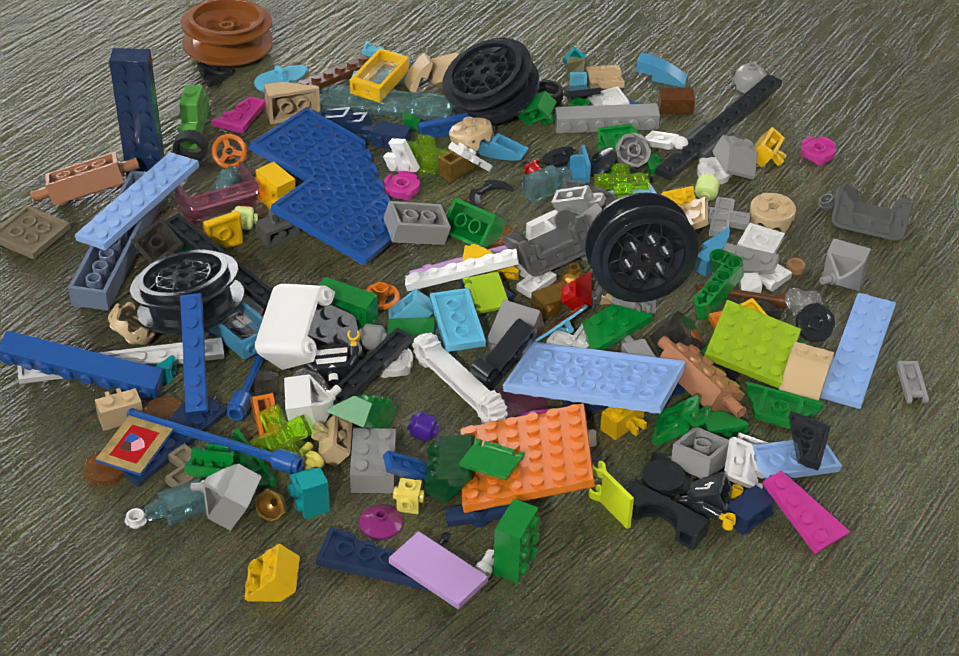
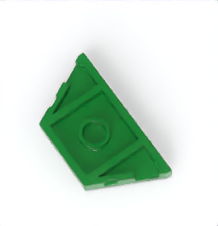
(613, 325)
(776, 405)
(252, 463)

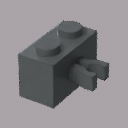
(275, 230)

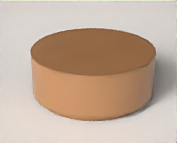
(796, 266)

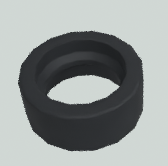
(553, 88)
(191, 136)

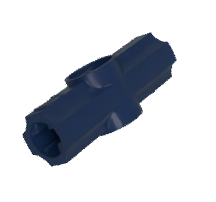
(480, 518)

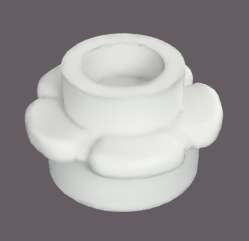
(135, 518)

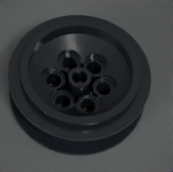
(491, 80)
(660, 267)
(187, 273)

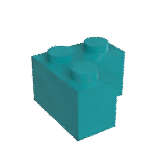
(310, 492)

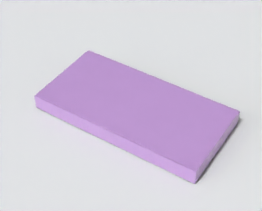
(438, 570)

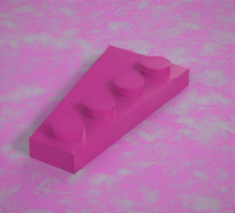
(808, 517)

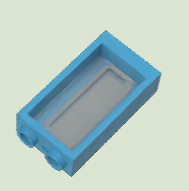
(240, 330)

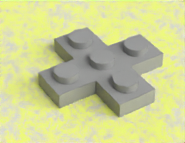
(723, 216)

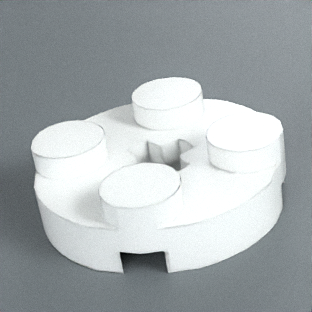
(713, 167)
(400, 366)

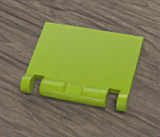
(486, 292)

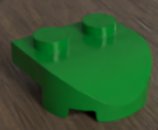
(208, 460)

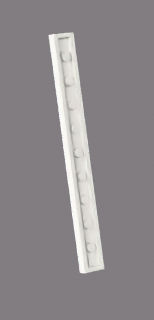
(145, 355)

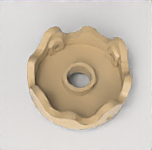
(471, 130)
(779, 217)
(126, 324)

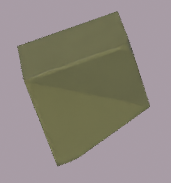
(575, 65)

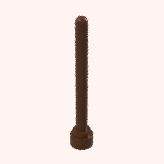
(778, 299)

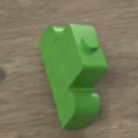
(193, 111)

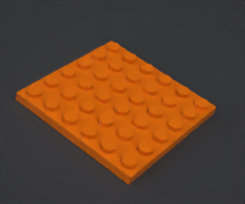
(554, 458)

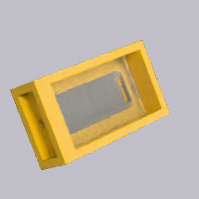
(379, 75)

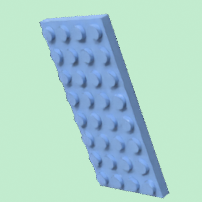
(595, 377)

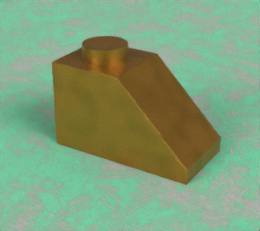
(548, 300)

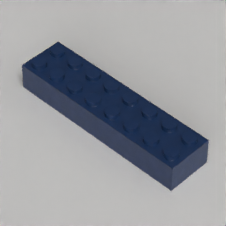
(137, 106)

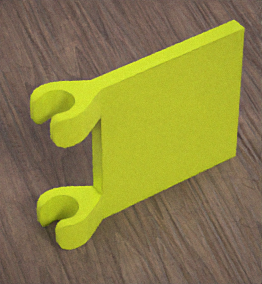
(612, 496)

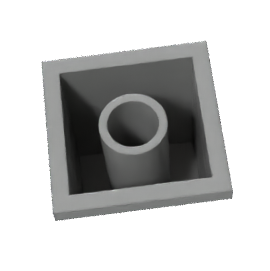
(507, 315)

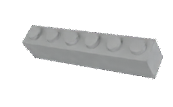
(590, 118)

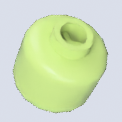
(707, 186)
(248, 217)

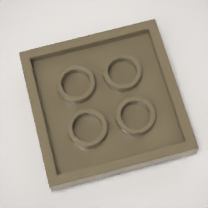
(31, 231)

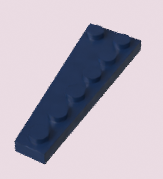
(199, 421)
(348, 554)

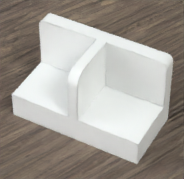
(540, 225)

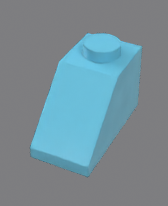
(412, 306)

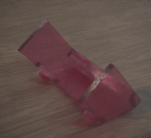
(219, 200)

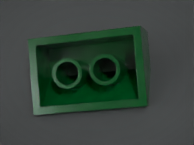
(443, 473)

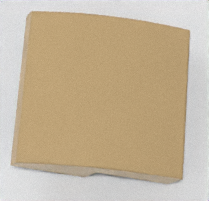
(419, 69)
(605, 76)

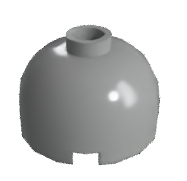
(747, 76)
(632, 150)

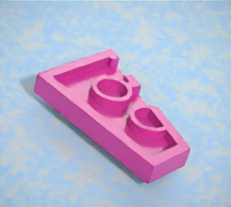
(242, 116)

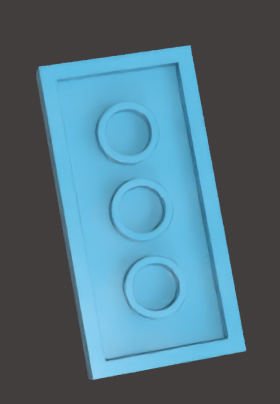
(457, 320)

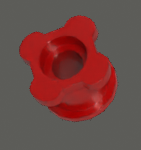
(532, 167)

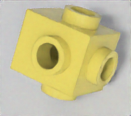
(409, 495)

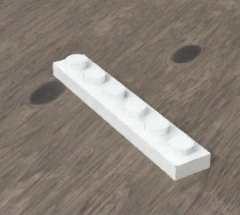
(460, 270)

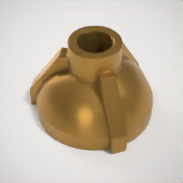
(571, 273)
(268, 508)

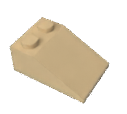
(287, 99)
(806, 371)

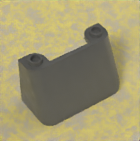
(870, 218)
(554, 247)

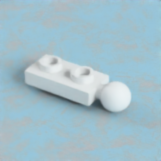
(666, 140)

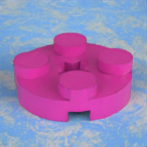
(818, 150)
(394, 186)

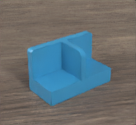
(580, 166)

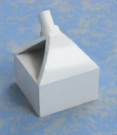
(307, 397)

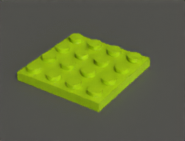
(752, 343)

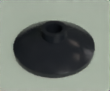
(558, 156)
(602, 161)

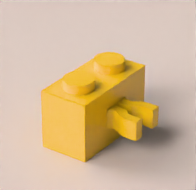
(768, 147)
(619, 421)

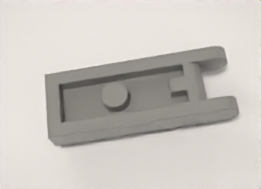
(912, 381)

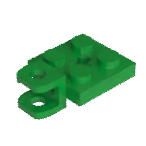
(678, 418)

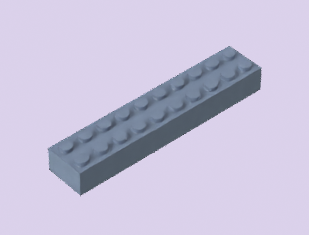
(105, 270)

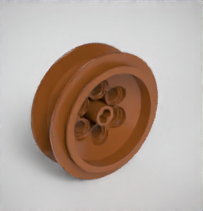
(226, 32)

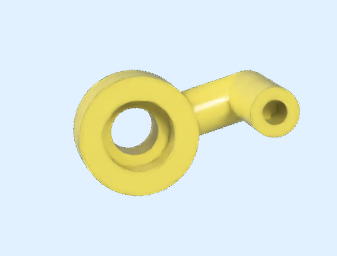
(311, 458)

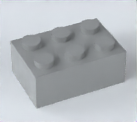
(416, 223)
(367, 462)

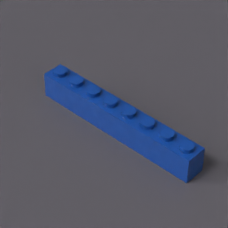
(80, 365)

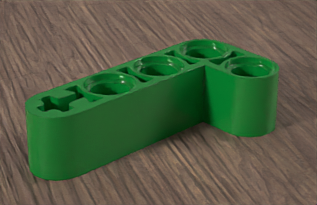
(727, 274)

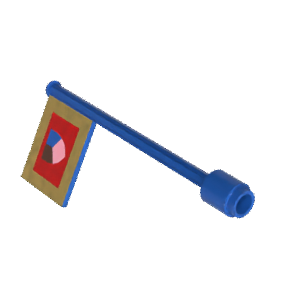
(144, 436)

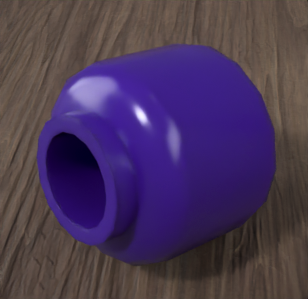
(423, 426)

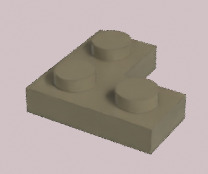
(179, 458)

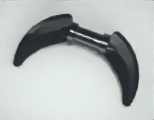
(475, 194)

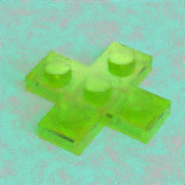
(426, 153)
(621, 180)
(279, 432)

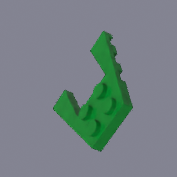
(610, 136)

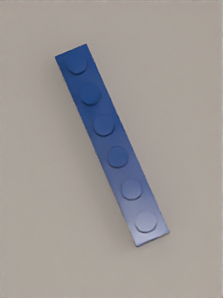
(194, 354)

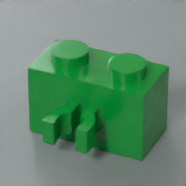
(538, 110)

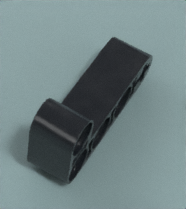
(503, 355)

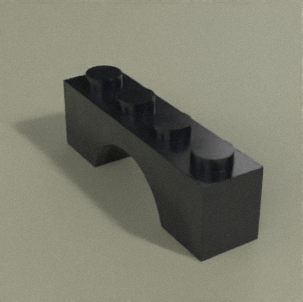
(688, 525)

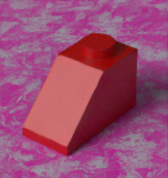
(578, 292)

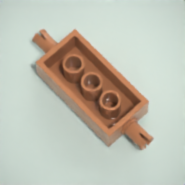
(84, 179)
(704, 379)

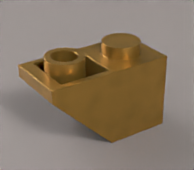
(453, 165)

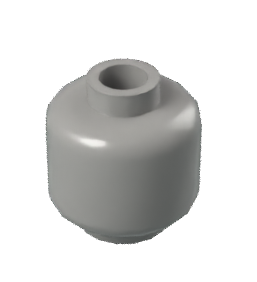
(371, 336)

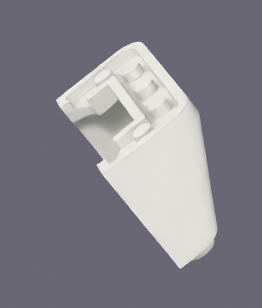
(287, 322)

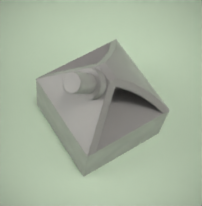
(845, 264)
(228, 494)

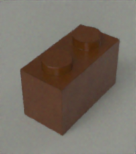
(676, 101)

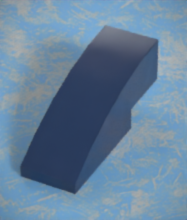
(347, 119)

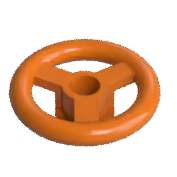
(220, 161)
(384, 290)

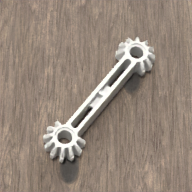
(486, 402)

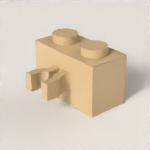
(113, 408)
(333, 439)

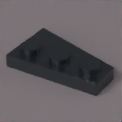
(808, 439)

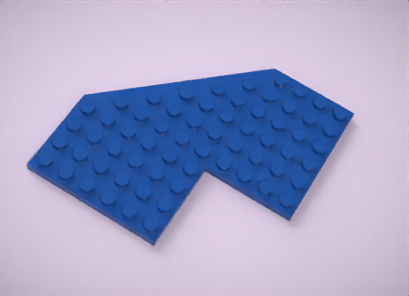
(340, 191)

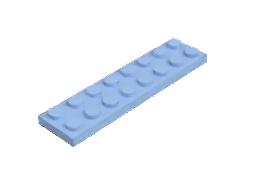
(136, 201)
(858, 351)

